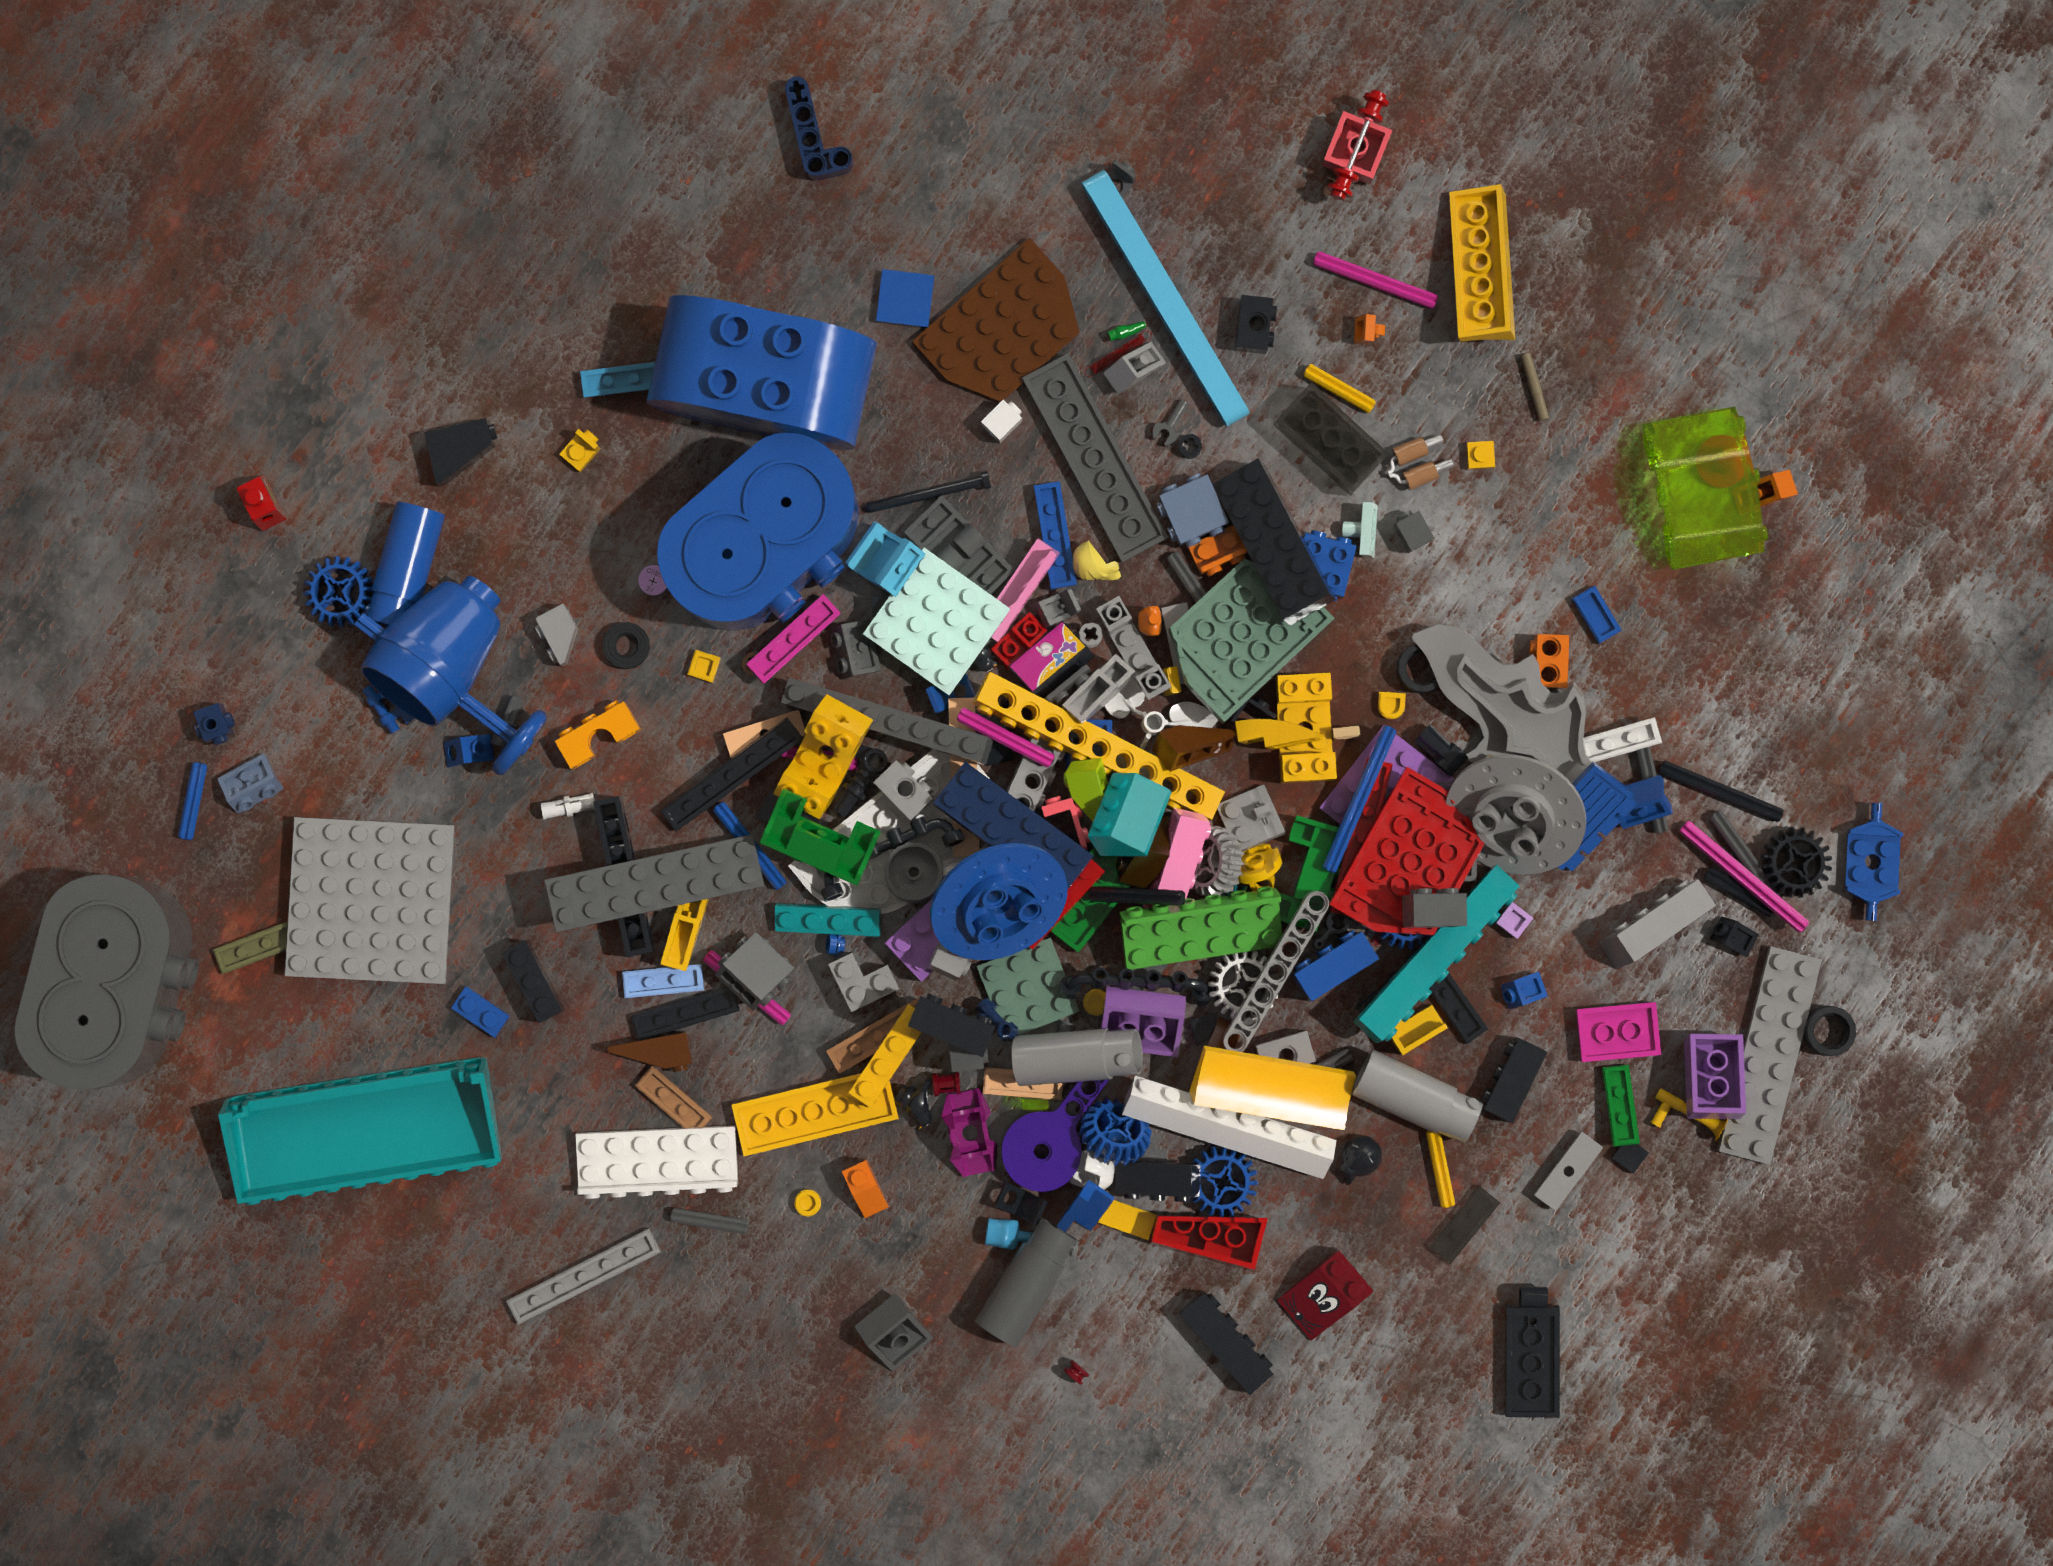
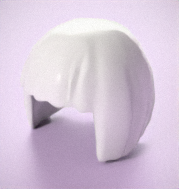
(1093, 1170)

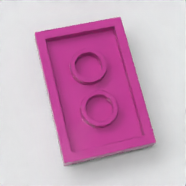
(1618, 1032)

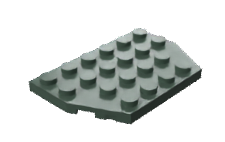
(1237, 640)

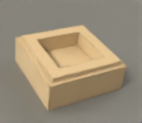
(1345, 732)

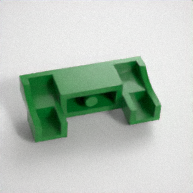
(817, 844)
(1312, 877)

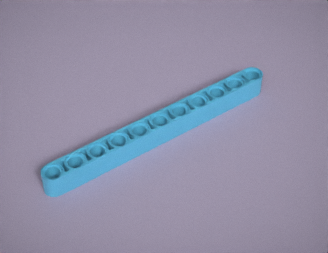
(1165, 298)

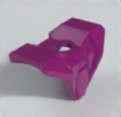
(965, 1110)

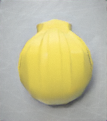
(1091, 566)

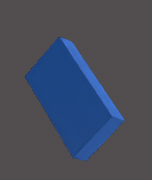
(1596, 614)

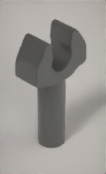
(1171, 423)

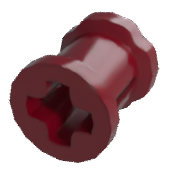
(946, 1083)

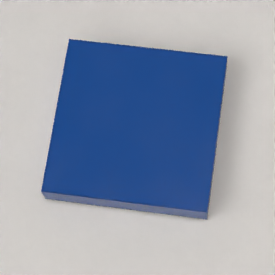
(905, 298)

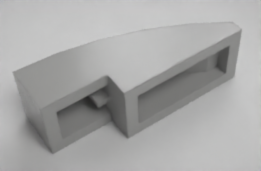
(1099, 689)

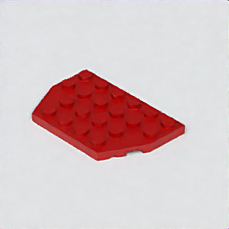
(1408, 848)

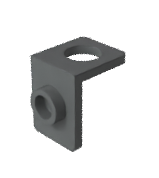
(1125, 174)

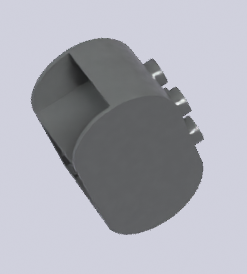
(105, 982)

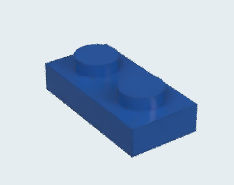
(480, 1011)

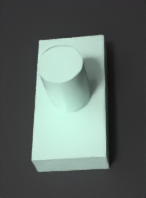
(1364, 530)

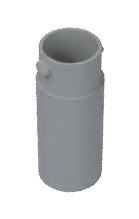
(1076, 1056)
(1416, 1097)

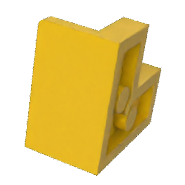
(1417, 1030)

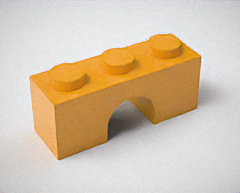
(576, 743)

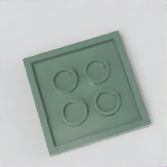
(1028, 987)

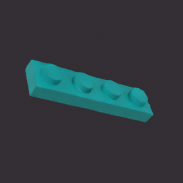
(828, 919)

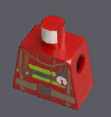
(261, 502)

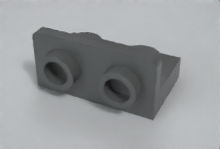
(854, 650)

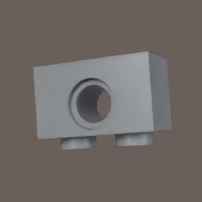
(909, 805)
(1298, 1043)

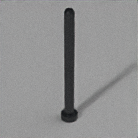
(930, 493)

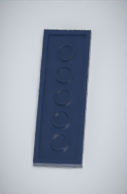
(1002, 819)

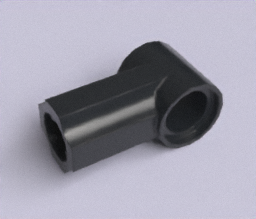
(1445, 754)

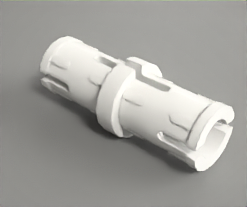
(568, 806)

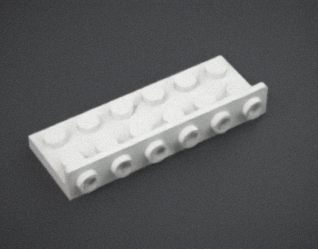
(657, 1161)

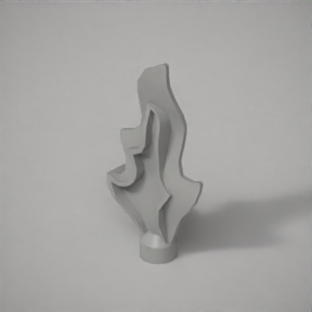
(1508, 702)

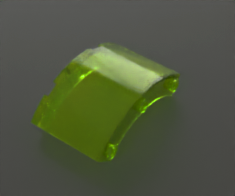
(1705, 487)

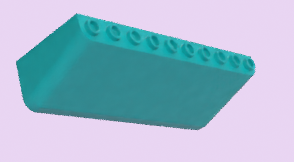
(360, 1130)

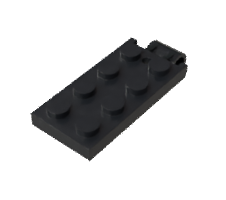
(1532, 1356)

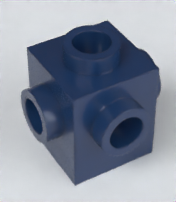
(207, 717)

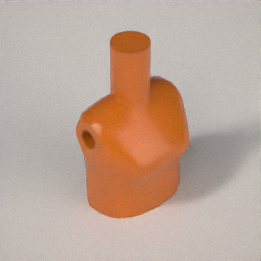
(1150, 621)

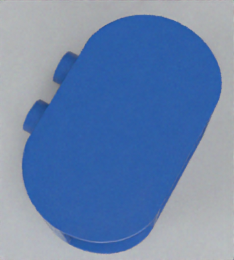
(761, 371)
(760, 534)

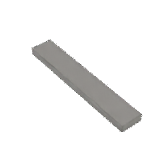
(583, 1276)

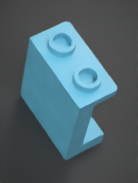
(885, 559)

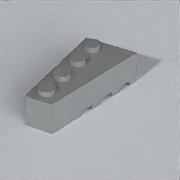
(1657, 924)

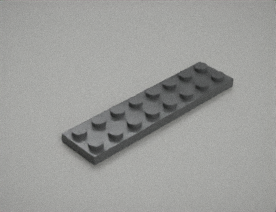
(1095, 458)
(653, 883)

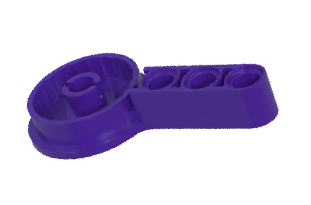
(1056, 1131)

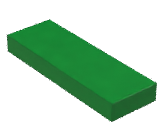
(1620, 1106)

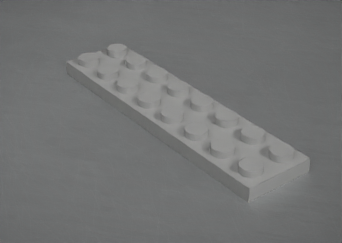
(1771, 1052)

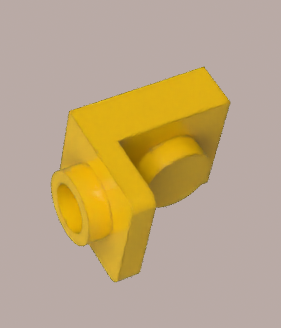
(581, 449)

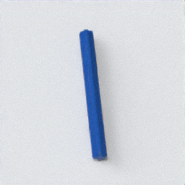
(1359, 799)

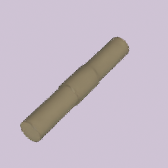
(1534, 387)

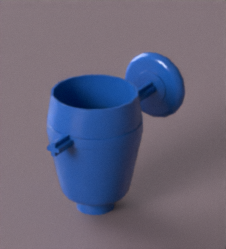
(434, 655)

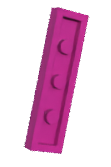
(793, 639)

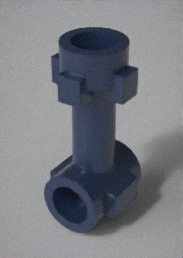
(1006, 1030)

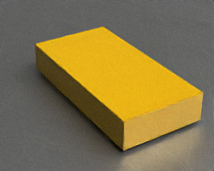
(1129, 1219)

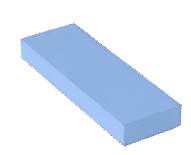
(662, 981)

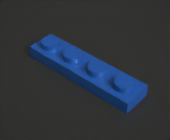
(1055, 533)

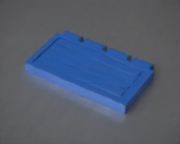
(1602, 799)

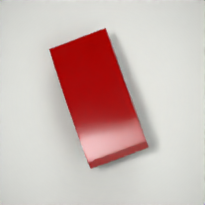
(1018, 640)

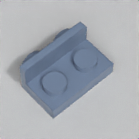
(250, 784)

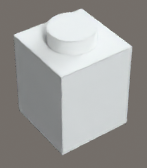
(1002, 420)

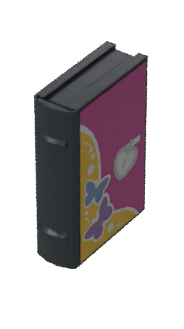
(1051, 660)

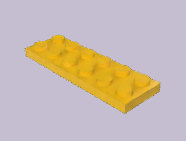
(808, 1114)

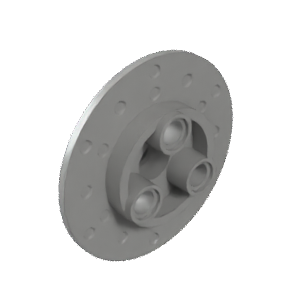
(1520, 812)

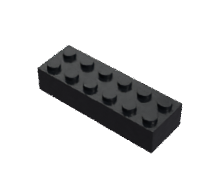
(1274, 541)

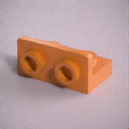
(1217, 551)

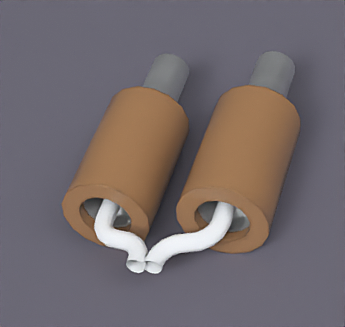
(1412, 451)

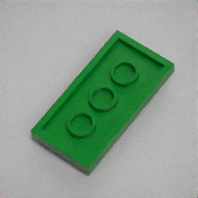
(1087, 916)

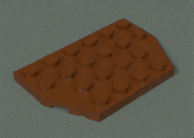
(1003, 326)

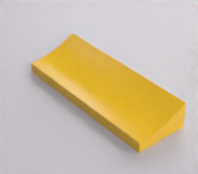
(1482, 264)
(1272, 1087)

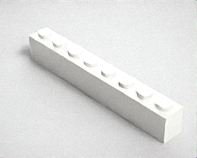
(1229, 1129)

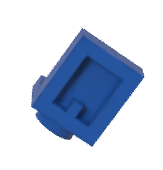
(1523, 990)

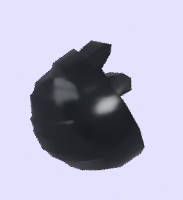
(1359, 1158)

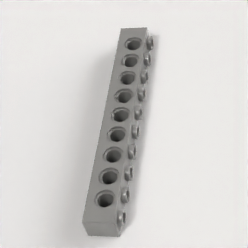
(942, 959)

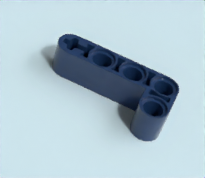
(810, 128)

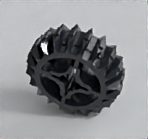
(1790, 851)

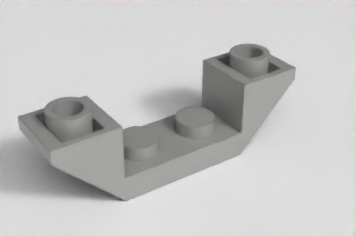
(1133, 648)

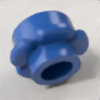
(835, 944)

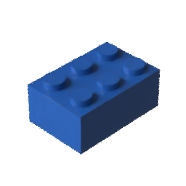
(1334, 965)

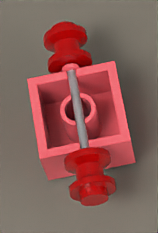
(1357, 146)

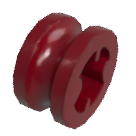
(1076, 1372)

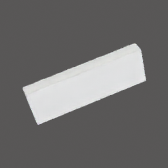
(1622, 740)

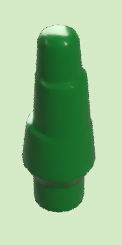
(1123, 331)

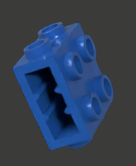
(1333, 559)

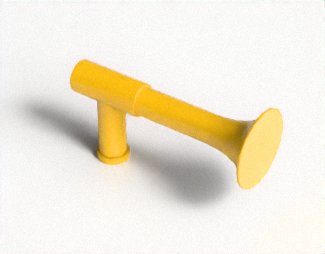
(1670, 1101)

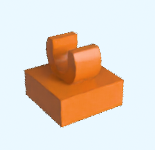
(1367, 330)

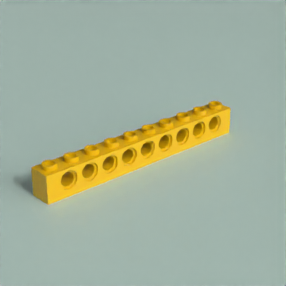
(993, 686)

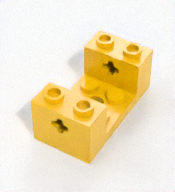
(1306, 700)
(816, 773)

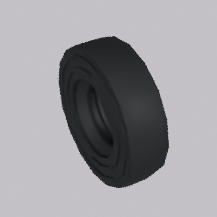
(626, 629)

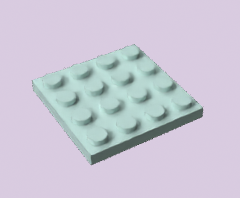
(937, 622)

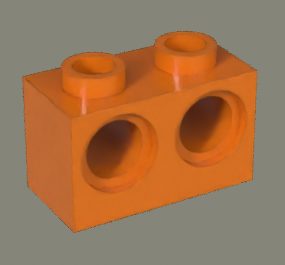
(1557, 662)

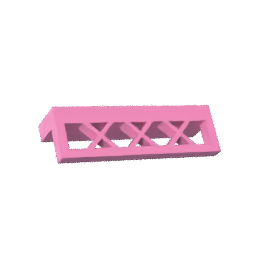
(1024, 583)

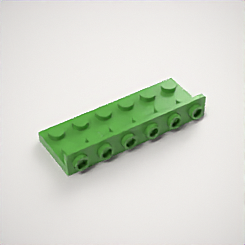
(1201, 928)

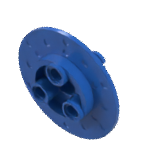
(998, 901)

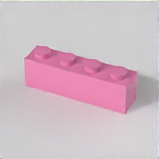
(1186, 840)

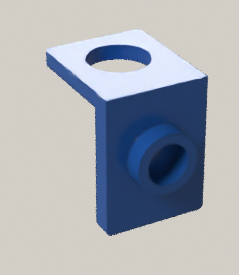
(939, 698)
(469, 750)

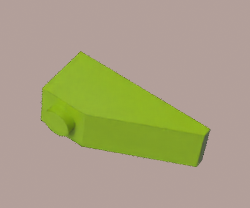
(1087, 784)

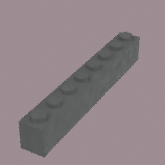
(896, 723)

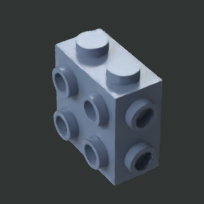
(1192, 511)

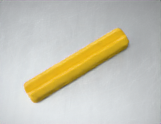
(1339, 388)
(1440, 1169)

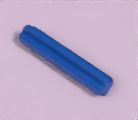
(192, 801)

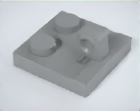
(1251, 818)

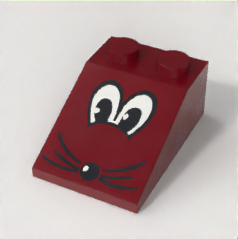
(1325, 1294)

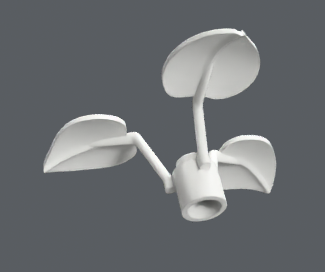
(1180, 714)

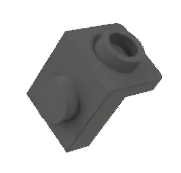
(1058, 608)

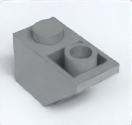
(560, 632)

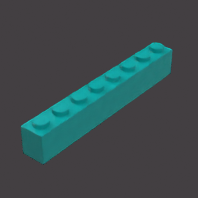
(1435, 956)

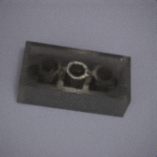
(1331, 439)

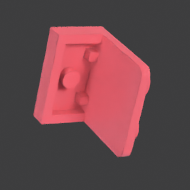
(1056, 806)

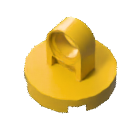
(1260, 865)

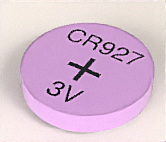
(651, 581)

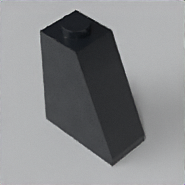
(458, 447)

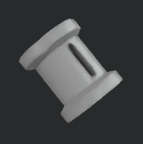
(1092, 643)

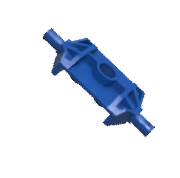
(1883, 842)

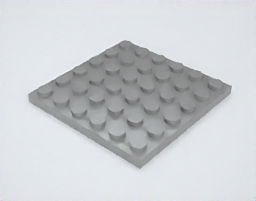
(370, 900)

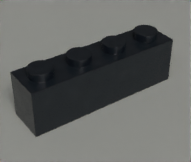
(1226, 1343)

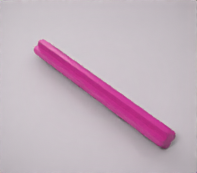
(1744, 877)

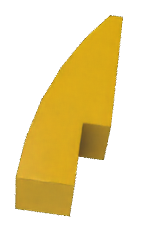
(1274, 733)
(684, 934)

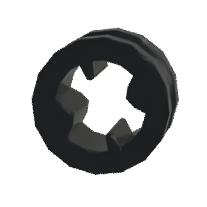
(1197, 442)

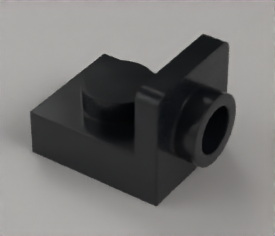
(1734, 936)

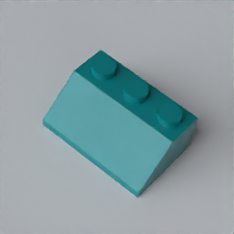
(1128, 815)

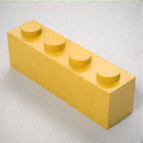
(886, 1059)

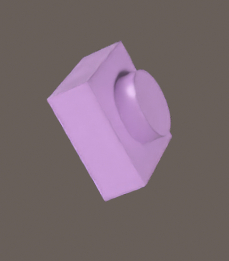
(1514, 920)

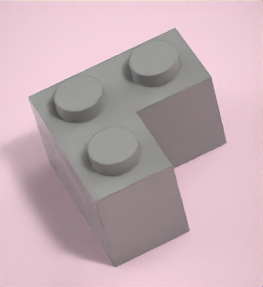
(862, 989)

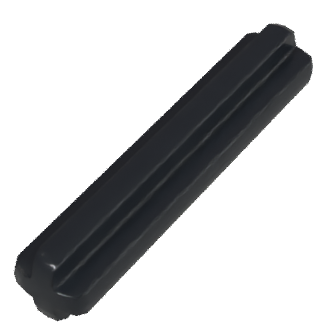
(1736, 890)

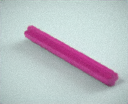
(1375, 280)

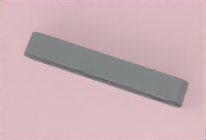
(1287, 964)

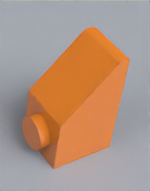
(1776, 488)
(865, 1188)

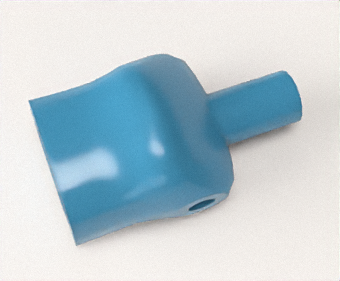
(1004, 1233)

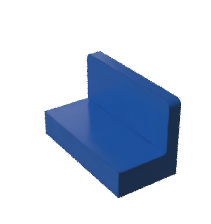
(1650, 802)
(1086, 1207)

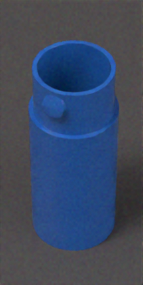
(404, 561)

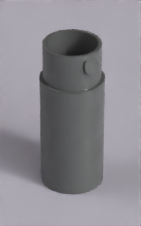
(1027, 1283)

